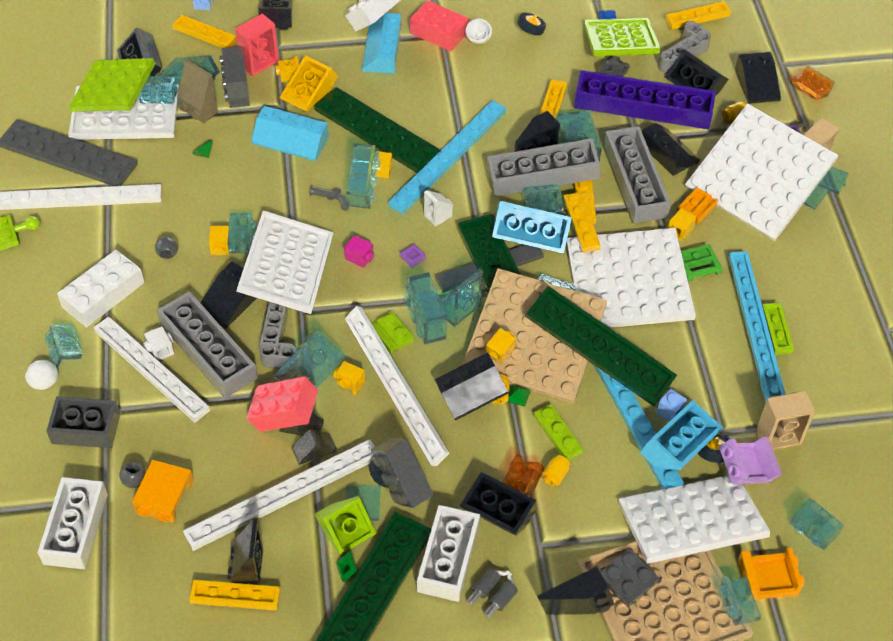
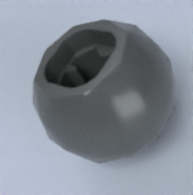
(166, 247)
(132, 474)

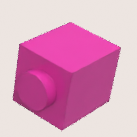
(359, 251)

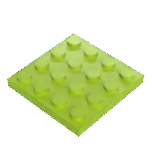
(621, 37)
(112, 85)

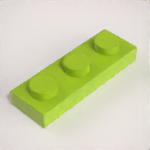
(778, 328)
(558, 432)

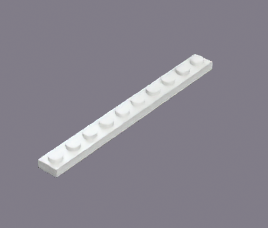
(80, 196)
(397, 387)
(279, 495)

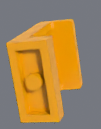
(161, 491)
(771, 574)

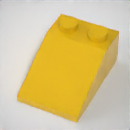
(309, 84)

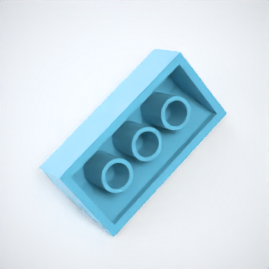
(382, 44)
(290, 133)
(531, 226)
(681, 438)

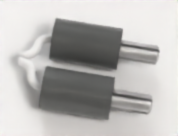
(486, 584)

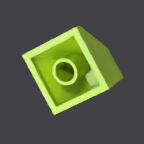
(345, 524)

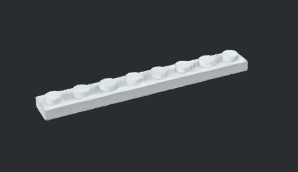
(152, 369)

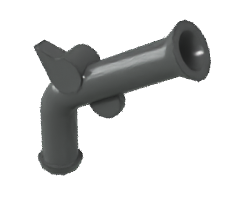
(335, 194)

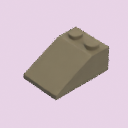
(197, 93)

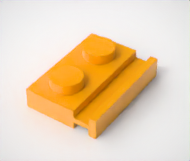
(699, 204)

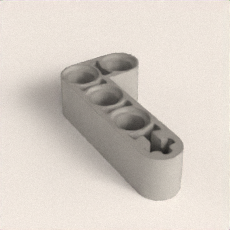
(695, 40)
(272, 338)

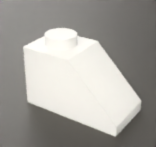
(437, 207)

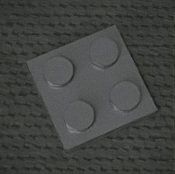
(629, 577)

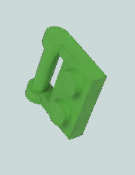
(698, 257)

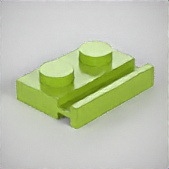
(392, 332)

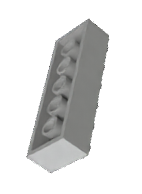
(544, 166)
(636, 174)
(207, 344)

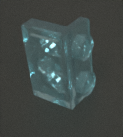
(62, 343)
(739, 600)

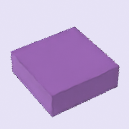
(412, 255)

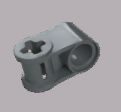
(614, 66)

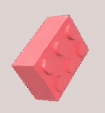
(438, 25)
(258, 44)
(282, 404)

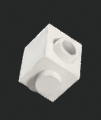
(159, 343)

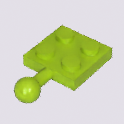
(8, 231)

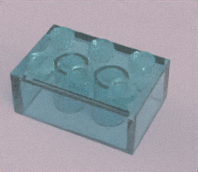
(577, 127)
(363, 176)
(426, 308)

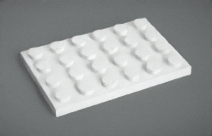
(143, 121)
(285, 262)
(692, 518)

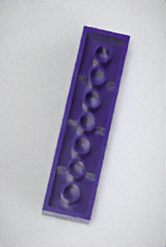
(645, 99)

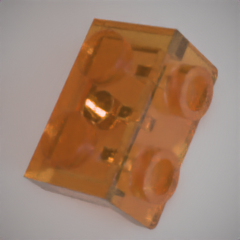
(814, 83)
(523, 475)

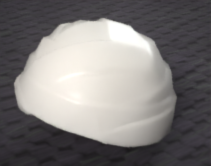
(478, 31)
(41, 374)

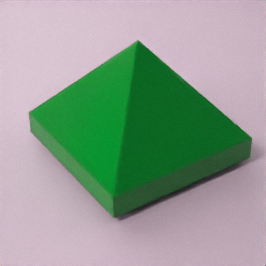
(204, 150)
(518, 395)
(346, 566)

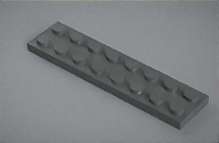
(68, 153)

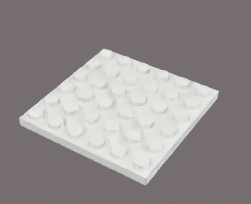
(762, 171)
(637, 275)

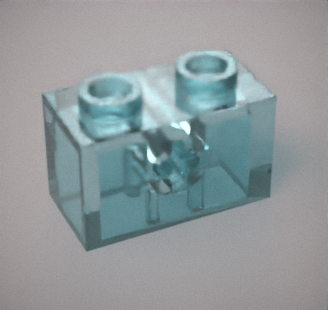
(159, 90)
(816, 524)

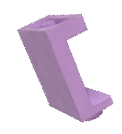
(750, 461)

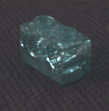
(543, 198)
(241, 232)

